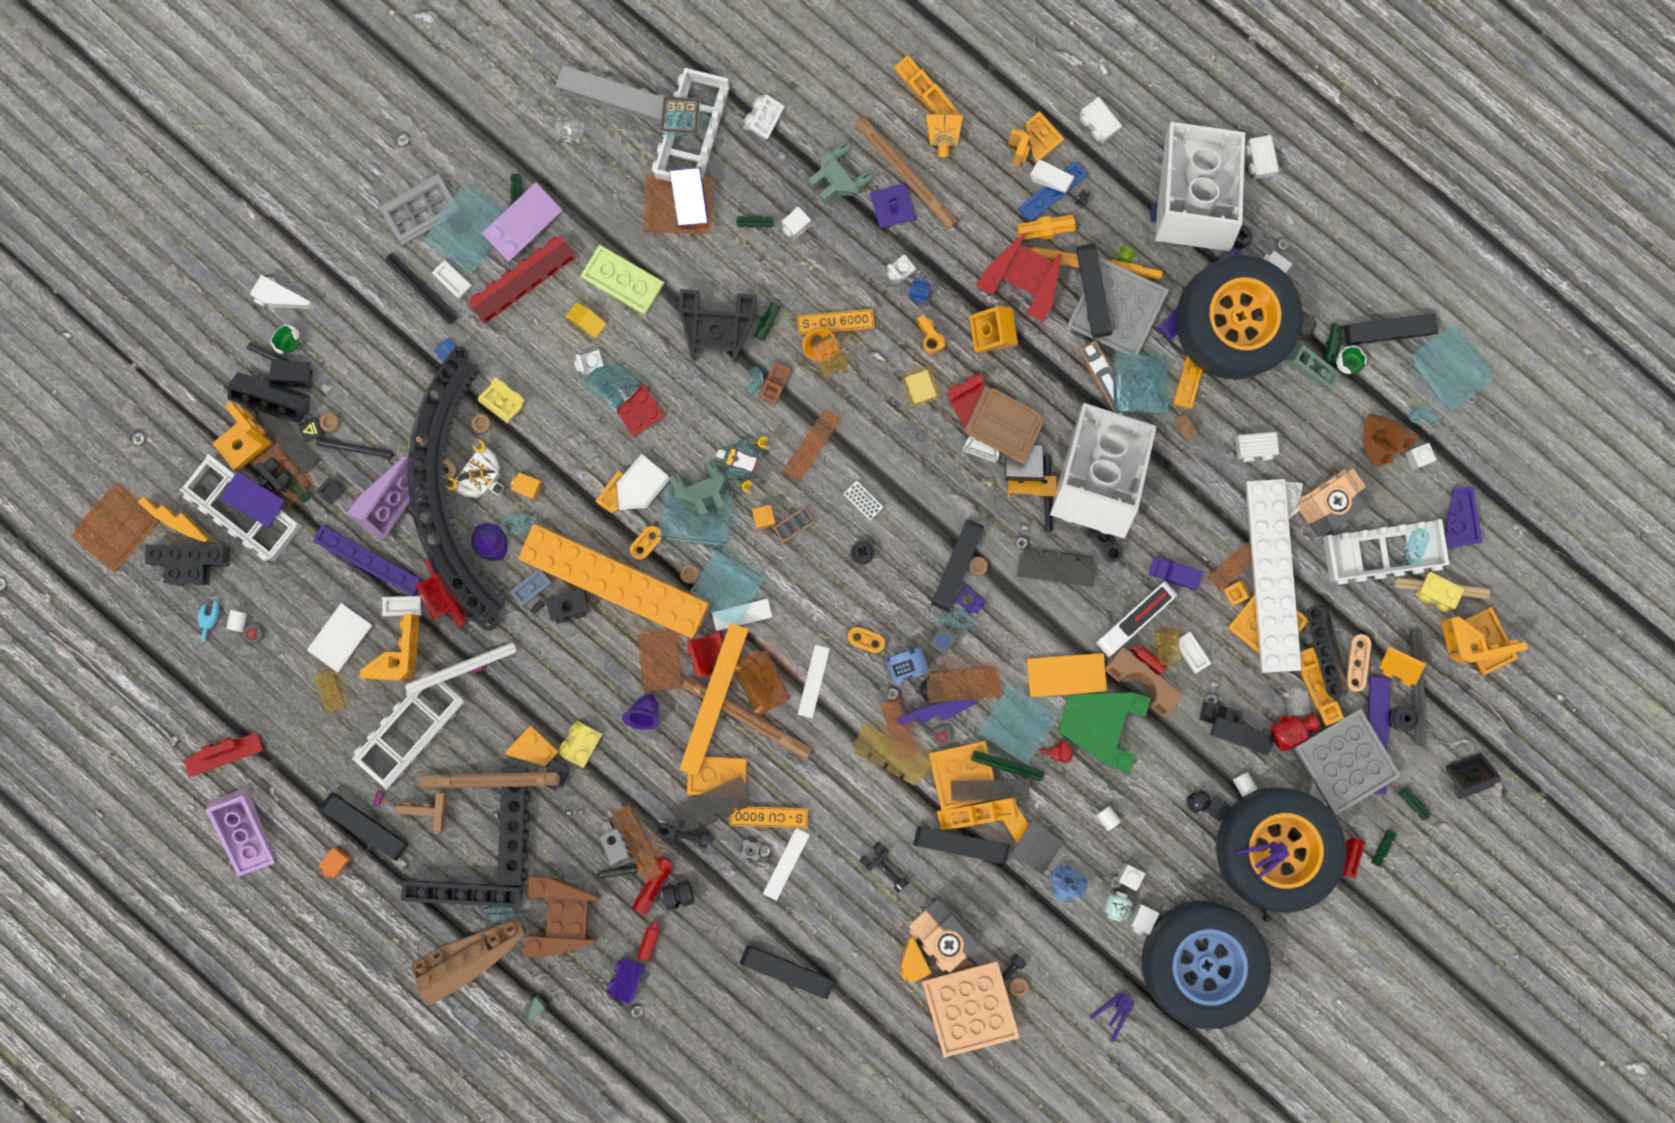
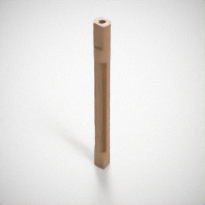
(906, 173)
(753, 721)
(489, 780)

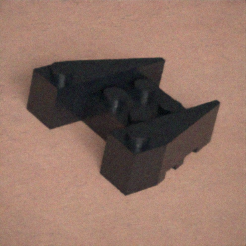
(716, 329)

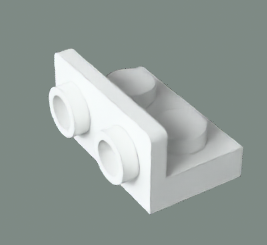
(763, 116)

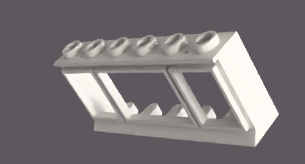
(665, 148)
(205, 507)
(403, 762)

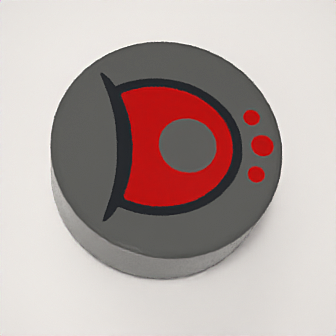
(253, 634)
(941, 736)

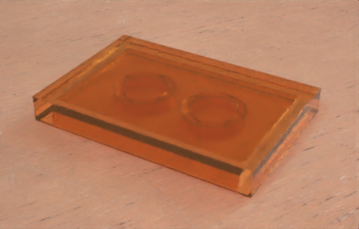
(659, 661)

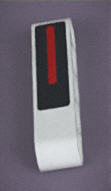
(1136, 618)

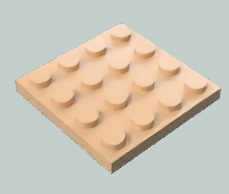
(970, 1008)

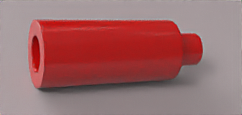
(1147, 657)
(648, 942)

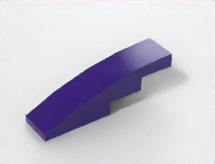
(942, 710)

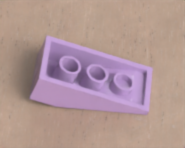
(521, 222)
(383, 501)
(240, 831)

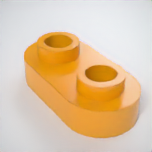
(645, 542)
(866, 640)

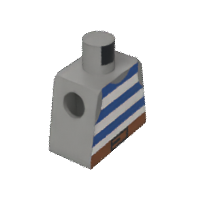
(618, 853)

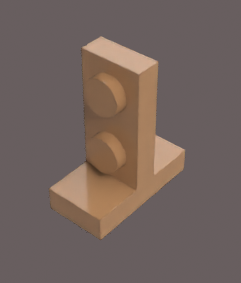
(427, 809)

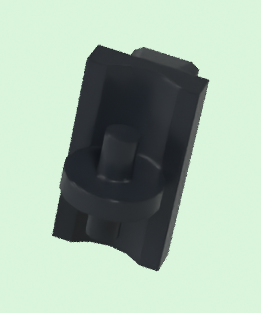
(279, 482)

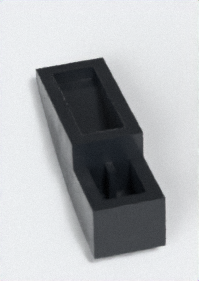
(1242, 736)

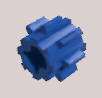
(919, 290)

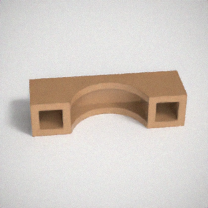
(1163, 696)

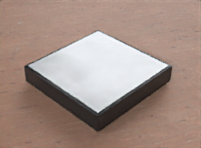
(1030, 471)

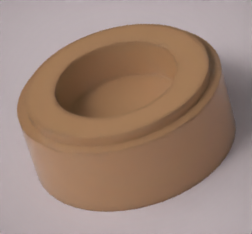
(329, 422)
(481, 423)
(977, 566)
(689, 574)
(1018, 987)

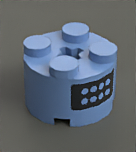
(907, 663)

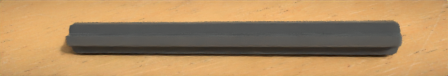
(1418, 690)

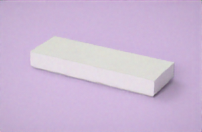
(756, 612)

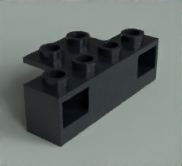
(187, 562)

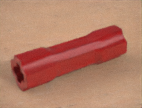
(646, 897)

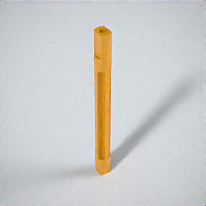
(1071, 259)

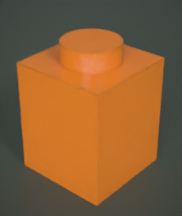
(334, 862)

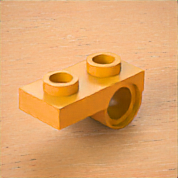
(927, 327)

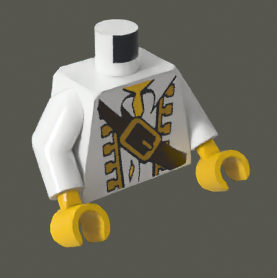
(478, 475)

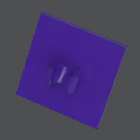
(892, 205)

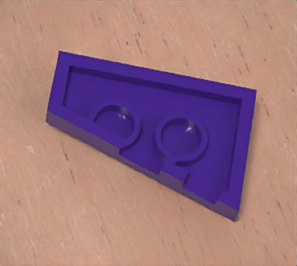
(1462, 519)

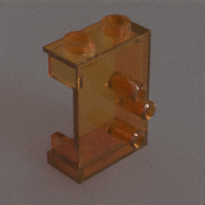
(761, 682)

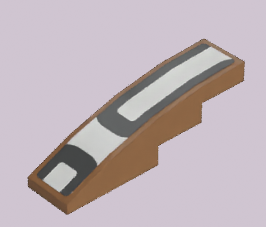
(1100, 371)

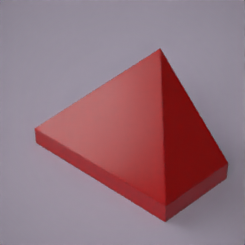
(1354, 851)

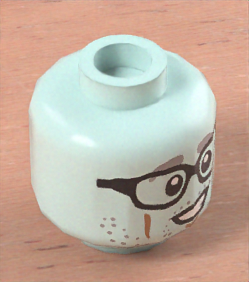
(1118, 906)

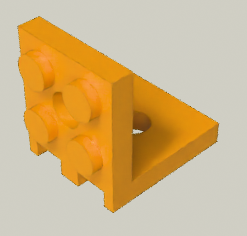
(244, 430)

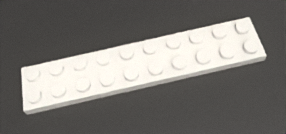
(1273, 576)

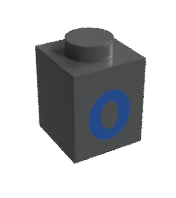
(943, 640)

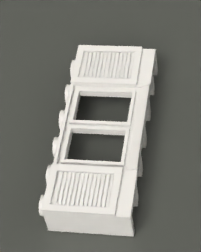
(1345, 558)

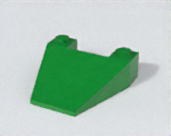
(1097, 722)

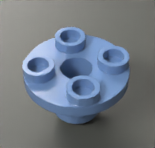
(1067, 883)

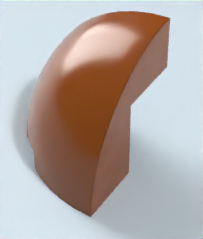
(1385, 439)

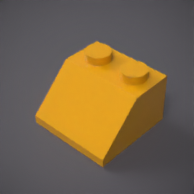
(993, 329)
(1402, 666)
(913, 962)

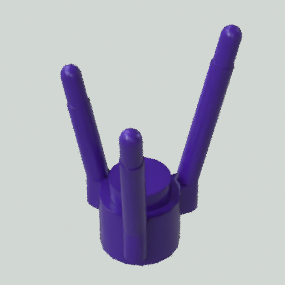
(1277, 854)
(1123, 1004)

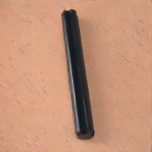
(420, 287)

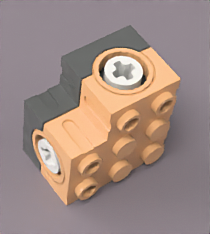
(1334, 502)
(942, 936)

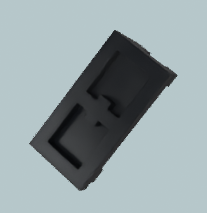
(291, 373)

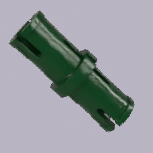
(767, 321)
(1333, 343)

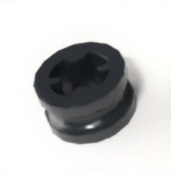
(1082, 198)

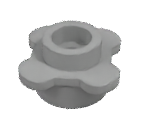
(747, 854)

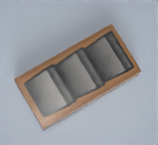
(794, 525)

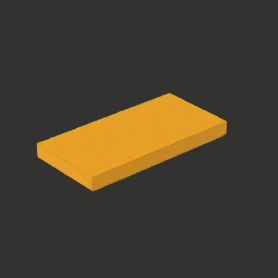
(1066, 675)

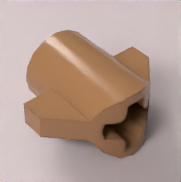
(1185, 427)

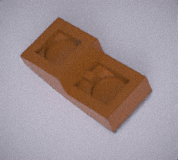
(775, 382)

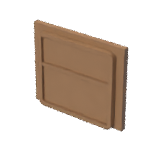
(1004, 424)

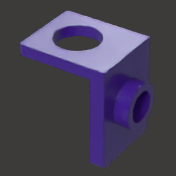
(976, 604)

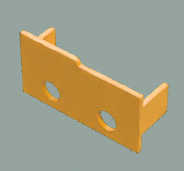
(1033, 487)

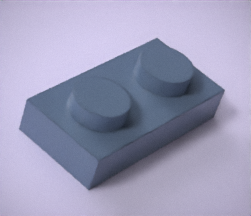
(530, 587)

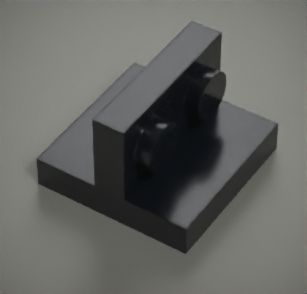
(1472, 775)

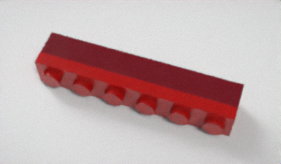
(522, 279)

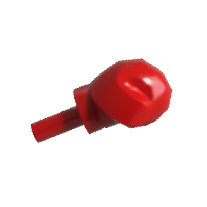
(1060, 753)

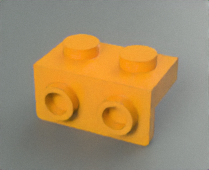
(1019, 138)

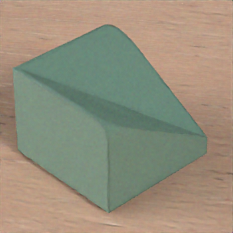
(534, 1007)

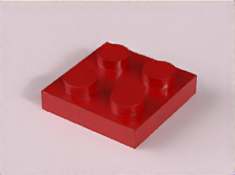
(640, 411)

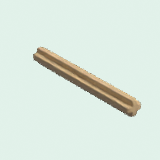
(1469, 591)

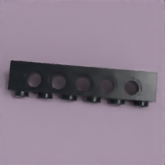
(506, 834)
(462, 893)

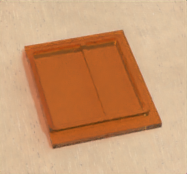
(661, 212)
(115, 527)

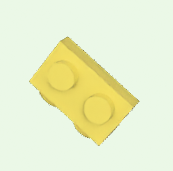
(501, 400)
(1439, 592)
(579, 744)

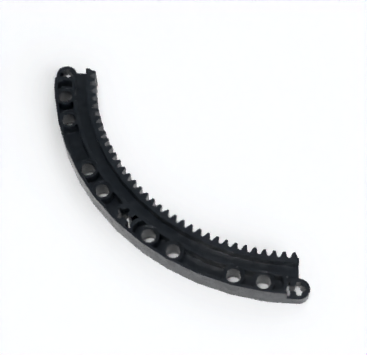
(446, 554)

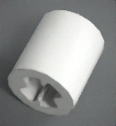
(236, 621)
(1245, 784)
(1108, 818)

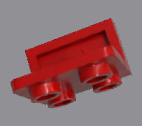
(965, 397)
(705, 653)

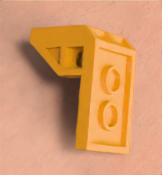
(1463, 642)
(386, 665)

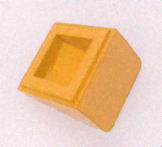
(1237, 592)

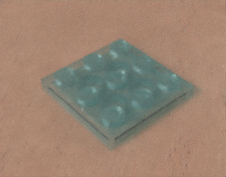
(1140, 384)
(727, 587)
(1018, 724)

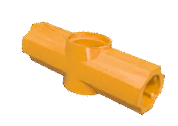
(1047, 227)

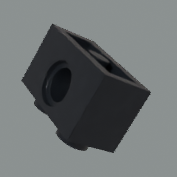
(556, 606)

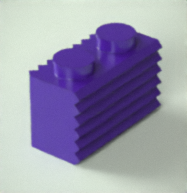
(626, 980)

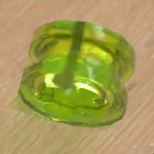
(1126, 254)

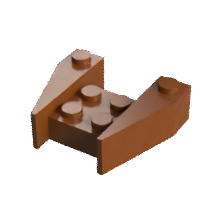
(565, 917)

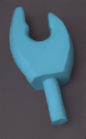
(208, 622)

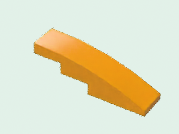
(923, 87)
(181, 523)
(977, 814)

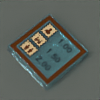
(680, 116)

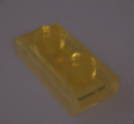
(329, 691)

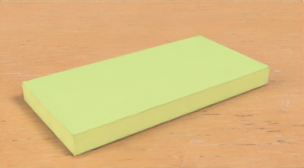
(622, 280)

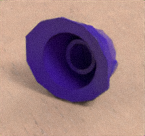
(489, 542)
(643, 713)

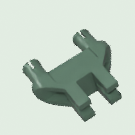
(836, 177)
(702, 493)

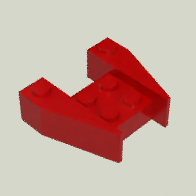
(1028, 272)

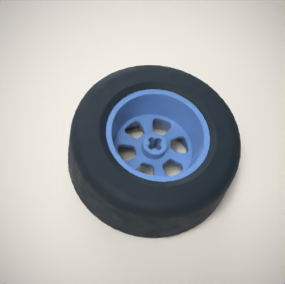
(1247, 956)

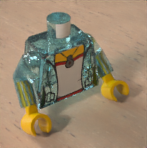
(743, 461)

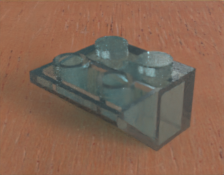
(611, 385)

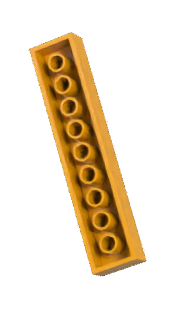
(614, 580)

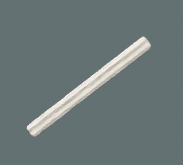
(460, 668)

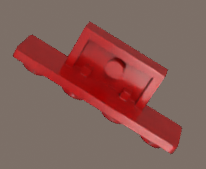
(438, 599)
(222, 754)

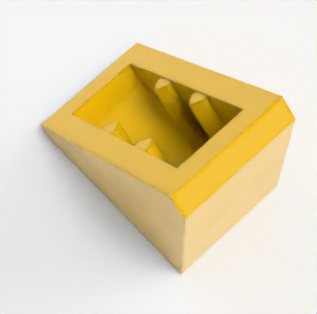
(586, 320)

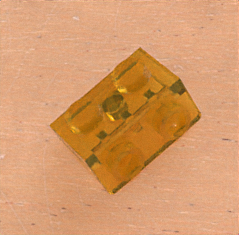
(828, 355)

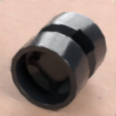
(1404, 718)
(678, 895)

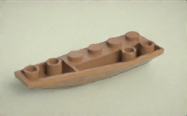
(463, 960)

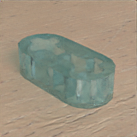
(517, 519)
(1420, 547)

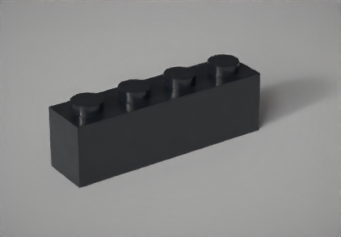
(268, 397)

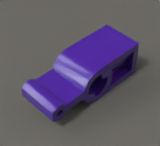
(1175, 573)

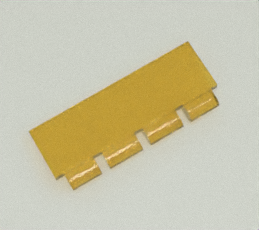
(889, 750)

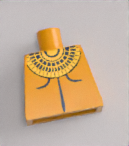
(943, 131)

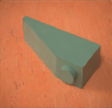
(1312, 366)

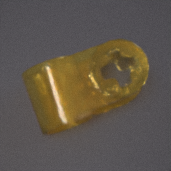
(1168, 645)

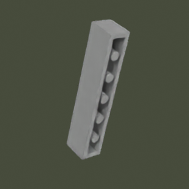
(610, 94)

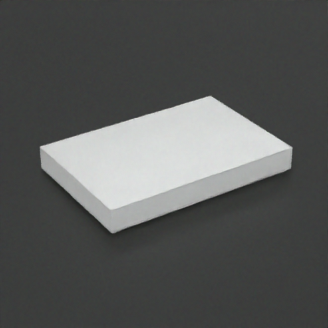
(340, 637)

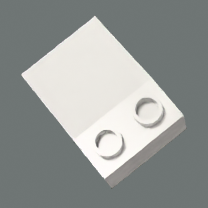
(1201, 187)
(1104, 471)

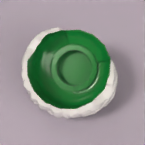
(285, 339)
(1351, 360)

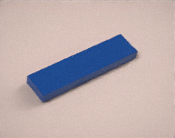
(1047, 196)

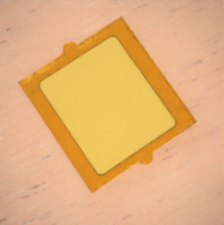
(920, 386)

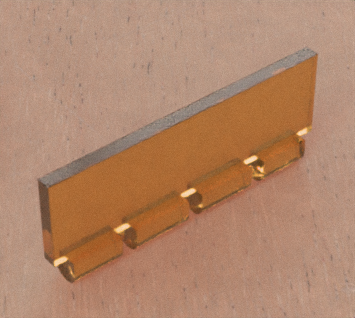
(279, 455)
(970, 685)

